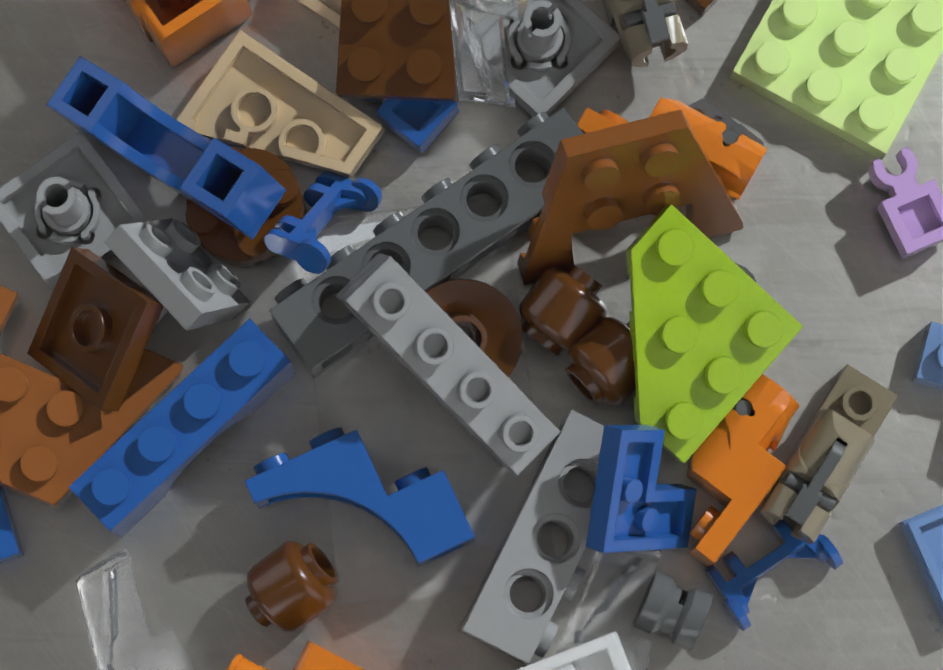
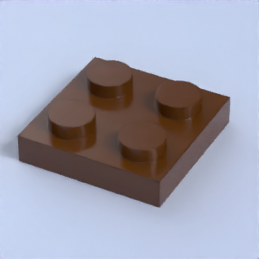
(396, 50)
(95, 329)

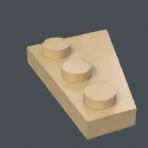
(273, 106)

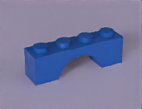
(166, 149)
(169, 437)

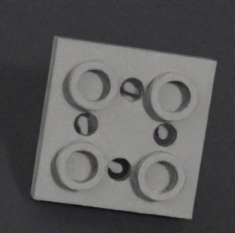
(544, 35)
(56, 196)
(178, 272)

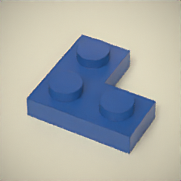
(628, 503)

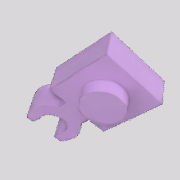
(913, 210)

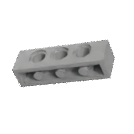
(448, 363)
(492, 615)

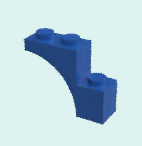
(339, 469)

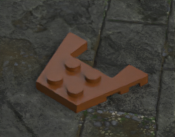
(621, 177)
(55, 432)

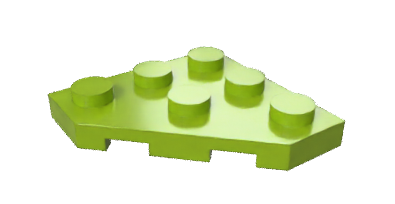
(695, 331)

